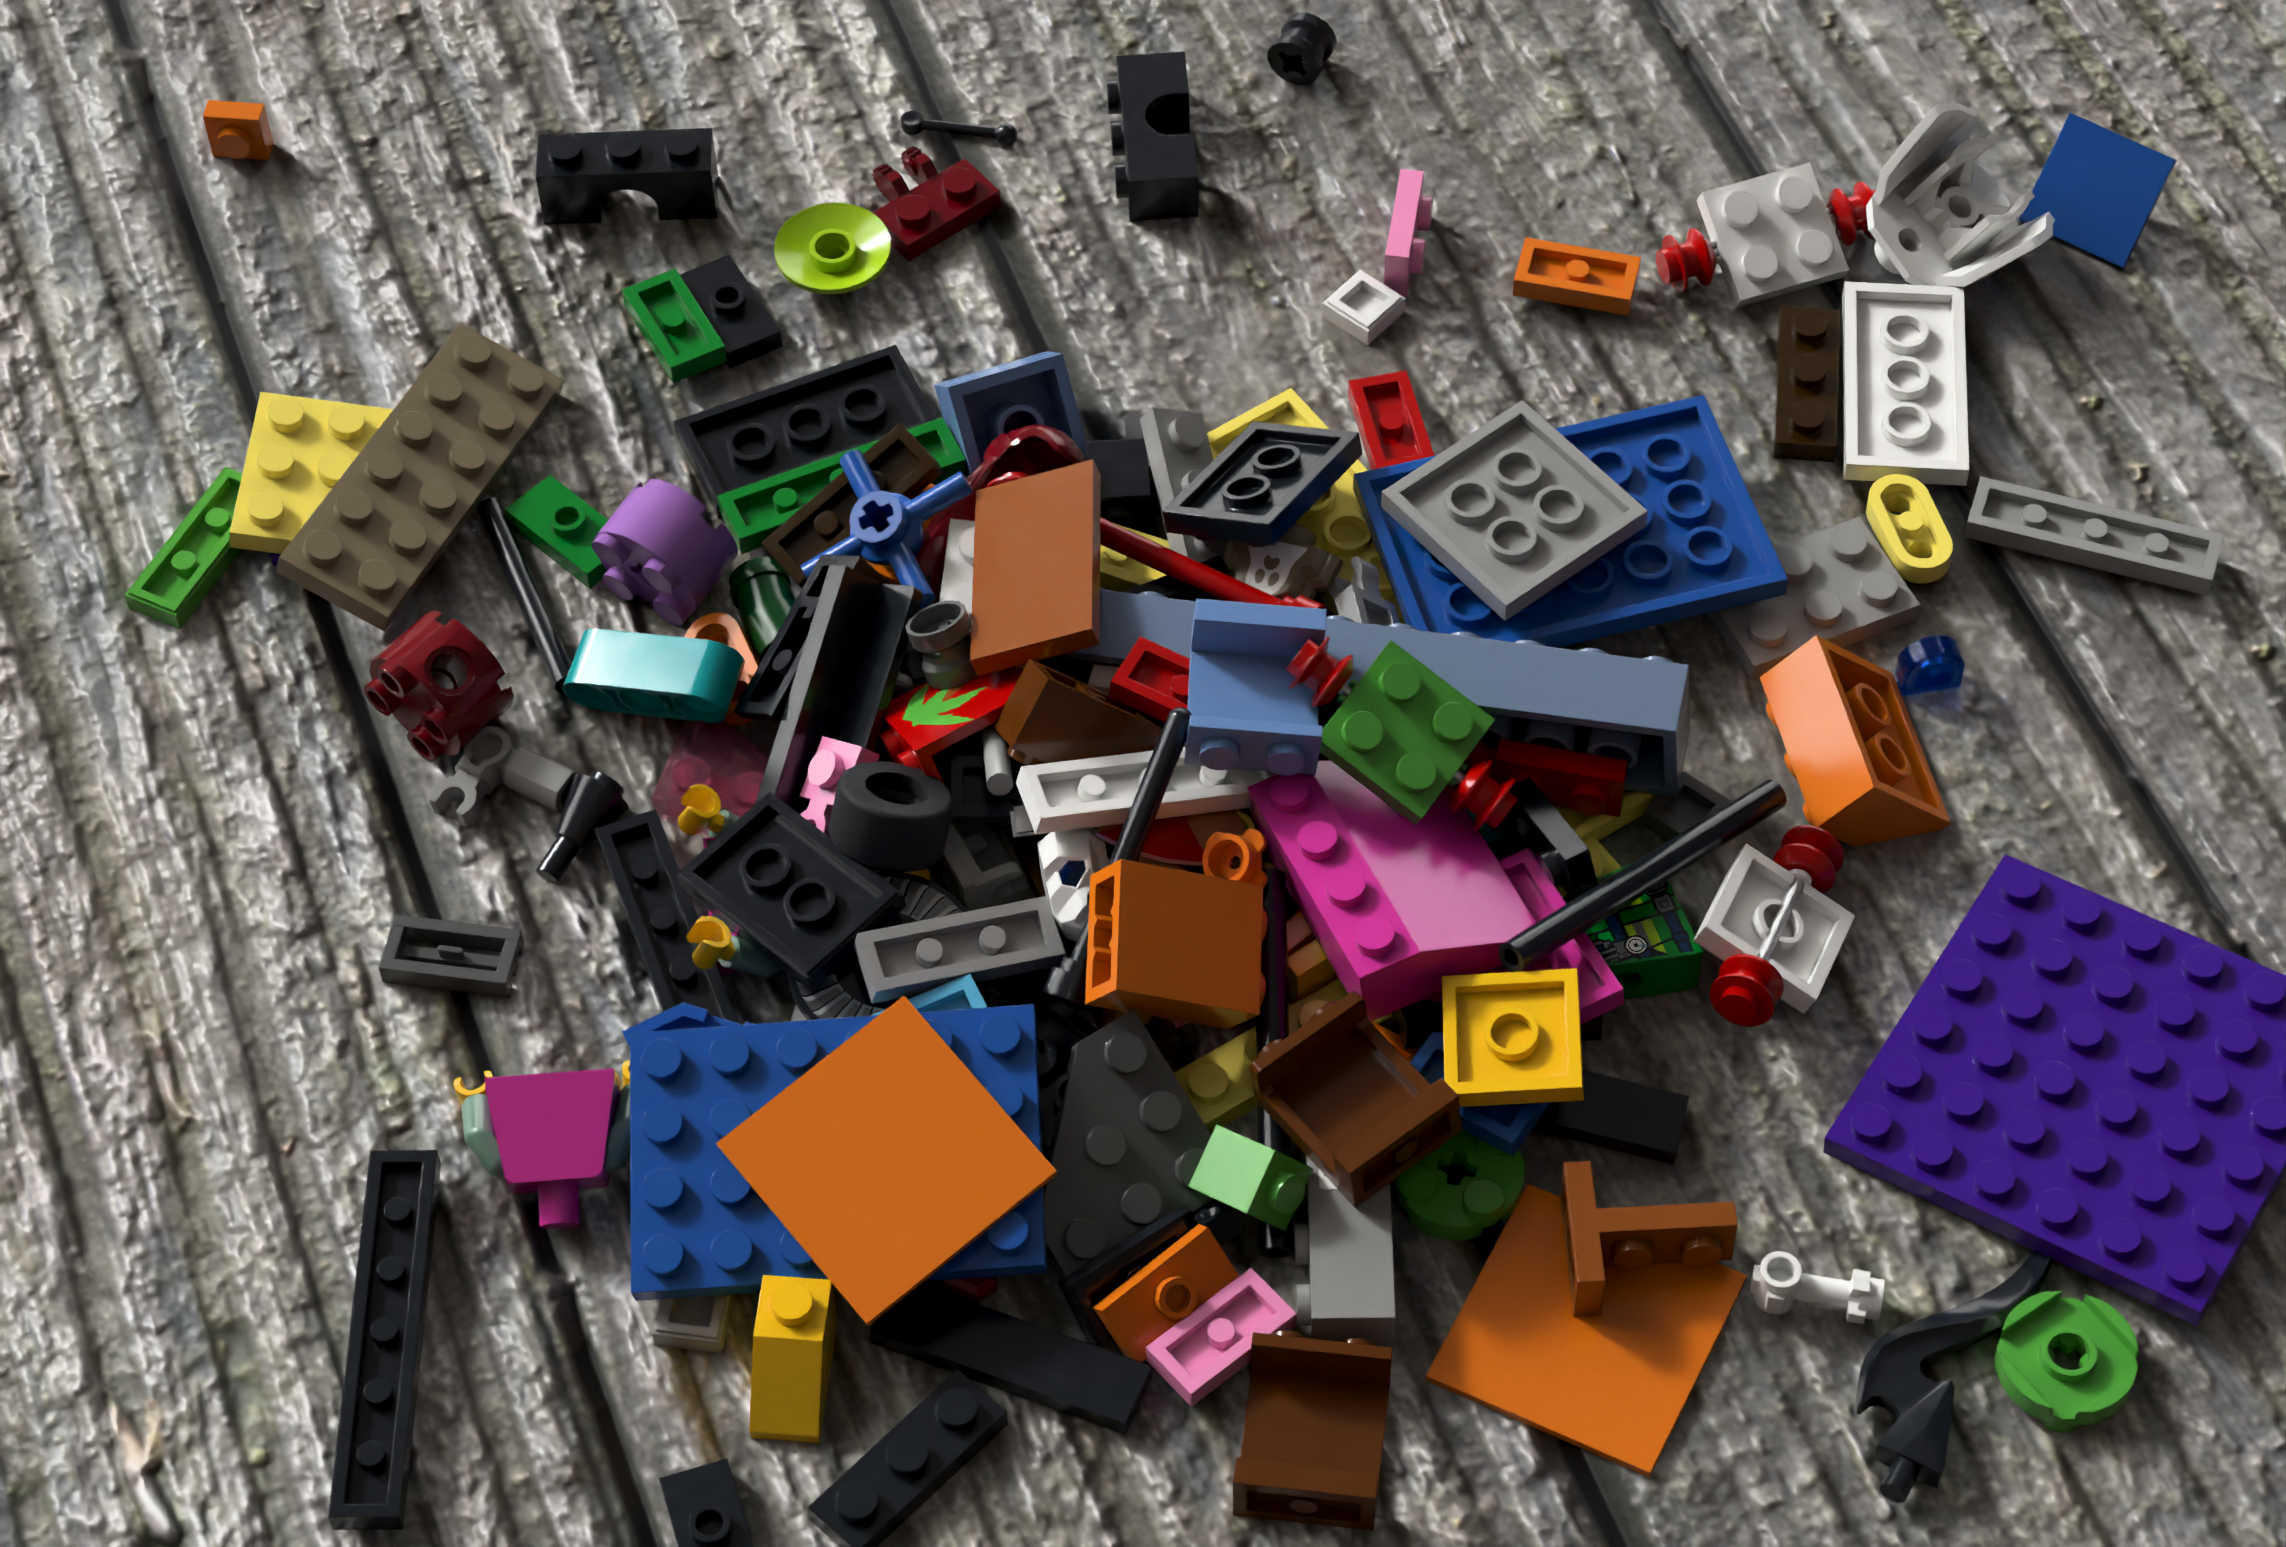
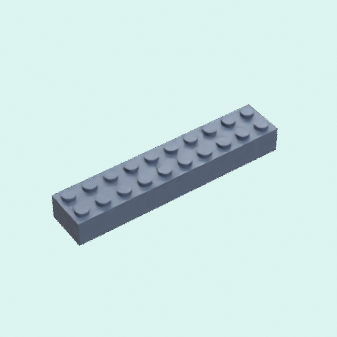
(1531, 690)

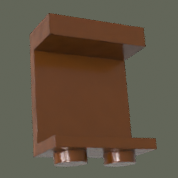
(1313, 1430)

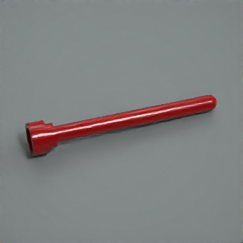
(1190, 570)

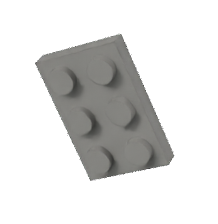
(1835, 590)

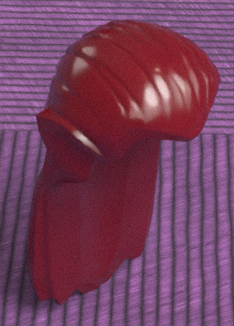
(1024, 450)

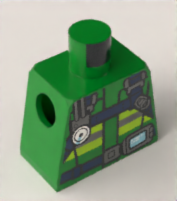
(1649, 944)

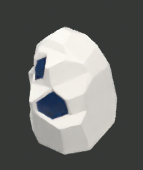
(1065, 869)

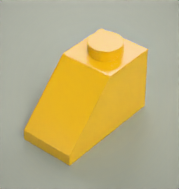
(792, 1358)

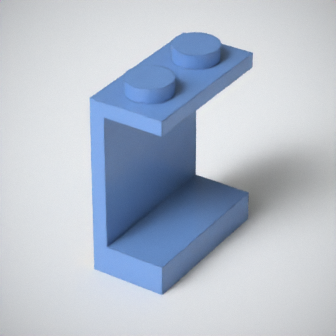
(1241, 689)

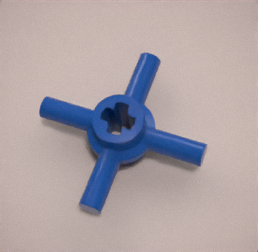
(888, 525)

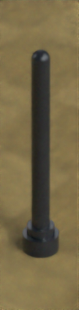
(1068, 981)

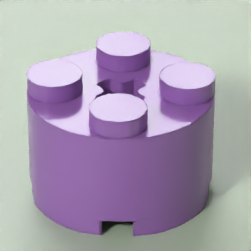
(663, 550)

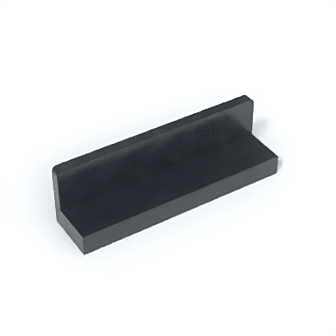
(841, 676)

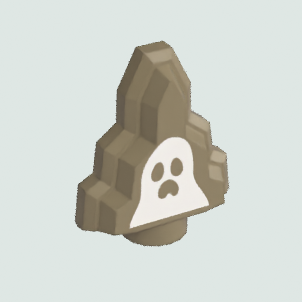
(1287, 568)

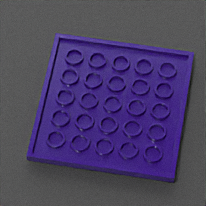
(2085, 1089)

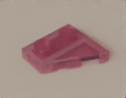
(712, 757)

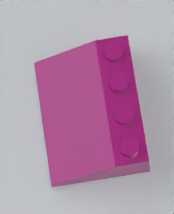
(1383, 894)

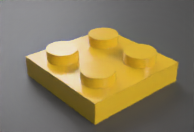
(1513, 1037)

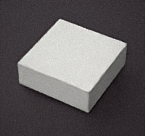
(1363, 307)

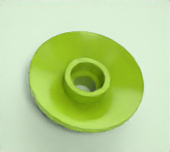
(832, 248)

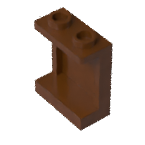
(1353, 1099)

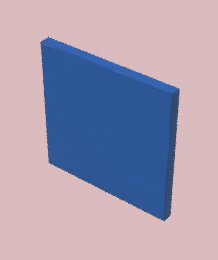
(2099, 189)

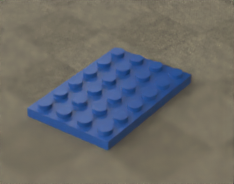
(1692, 558)
(701, 1222)

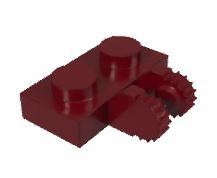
(934, 208)

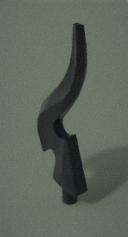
(1923, 1408)

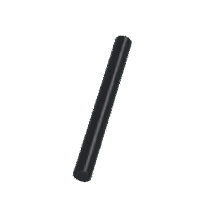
(525, 591)

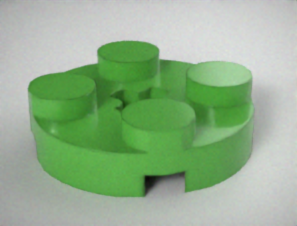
(1466, 1208)
(2060, 1395)

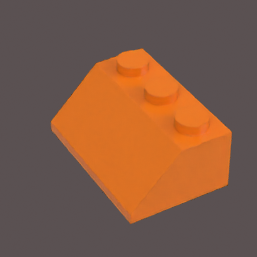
(1852, 746)

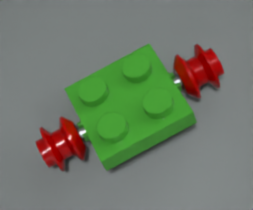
(1403, 733)

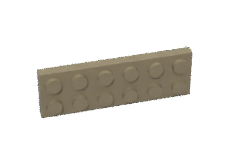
(420, 477)

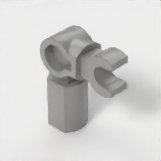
(492, 762)

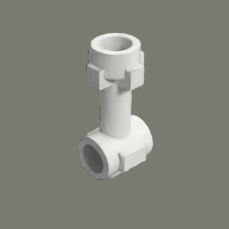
(1781, 1282)

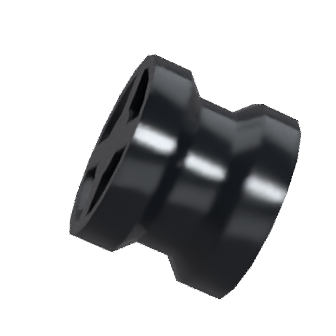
(1302, 48)

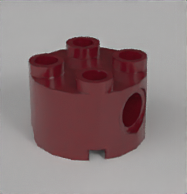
(438, 685)

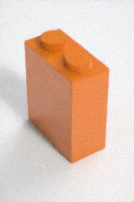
(1175, 944)

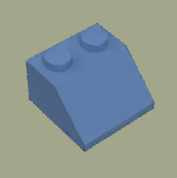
(1006, 399)

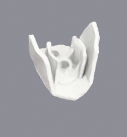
(1947, 206)

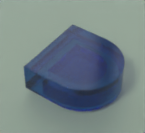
(1929, 666)

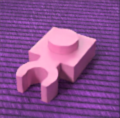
(823, 776)

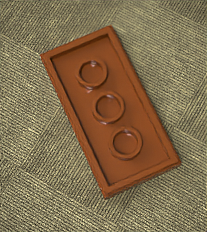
(1036, 568)

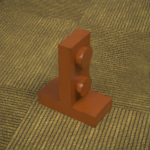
(1634, 1236)

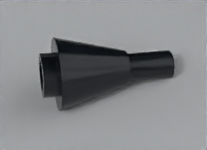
(589, 805)

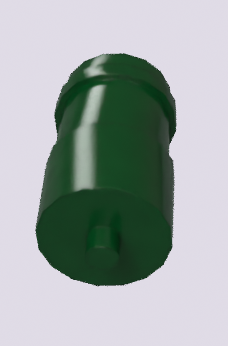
(764, 598)

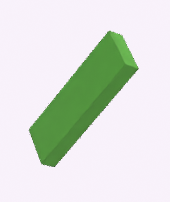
(190, 558)

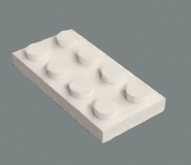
(1904, 382)

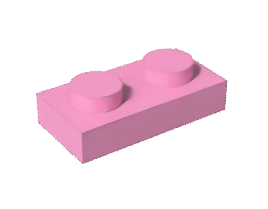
(1410, 214)
(1218, 1336)

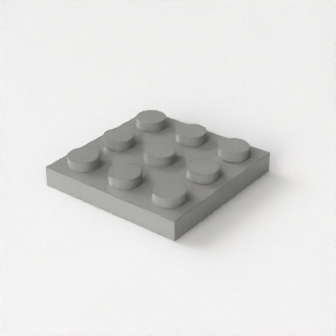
(1514, 509)

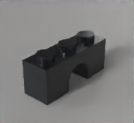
(667, 165)
(1157, 168)

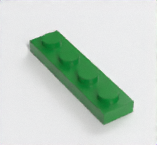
(765, 505)

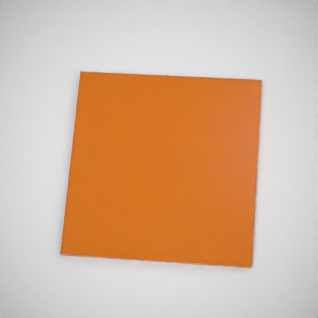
(886, 1160)
(1589, 1380)

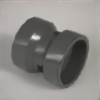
(943, 638)

